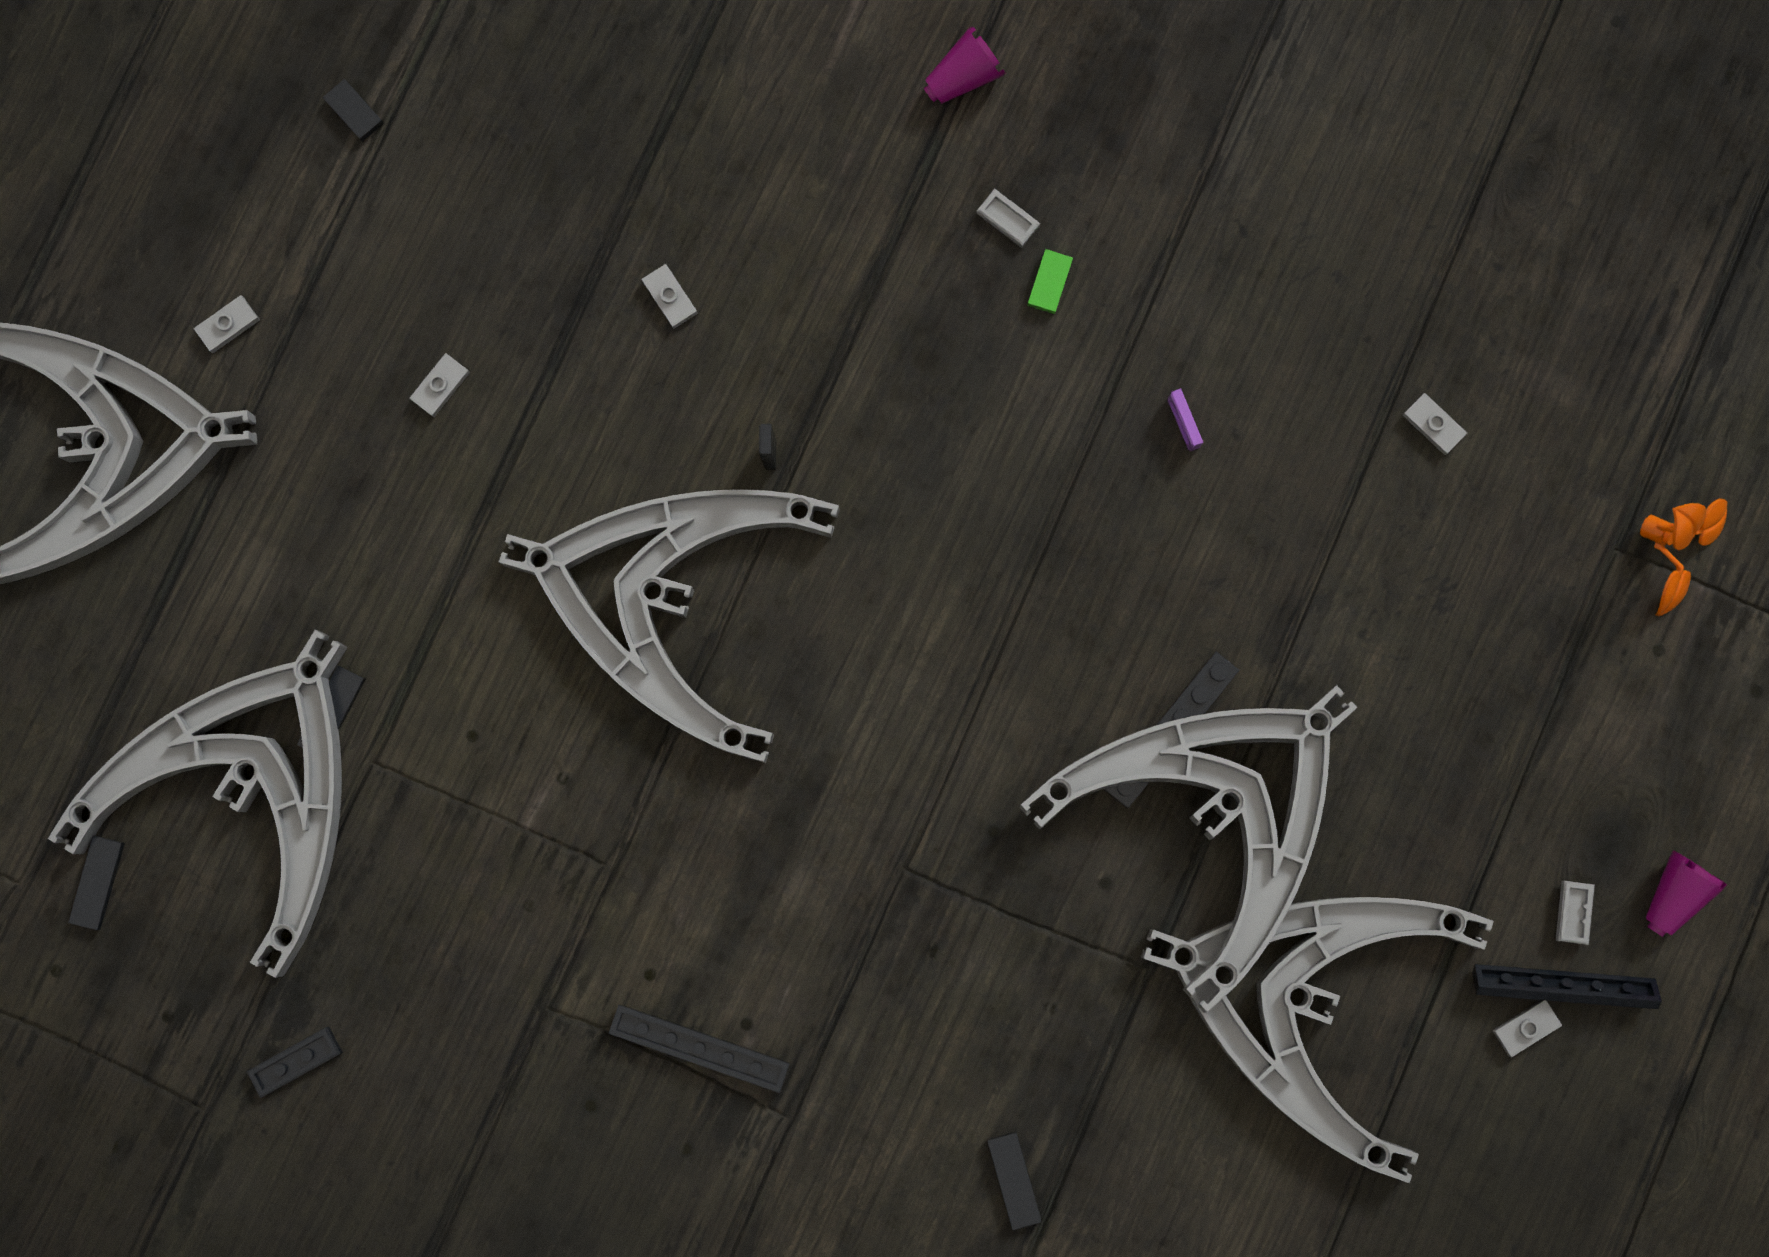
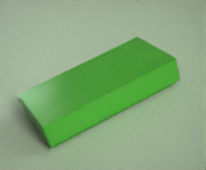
(1050, 281)

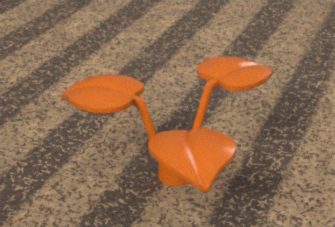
(1688, 521)

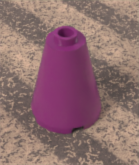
(963, 69)
(1681, 894)

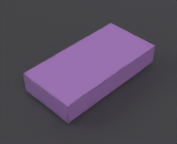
(1185, 420)

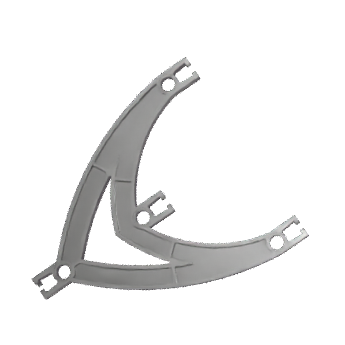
(99, 506)
(684, 526)
(303, 816)
(1270, 869)
(1288, 1075)

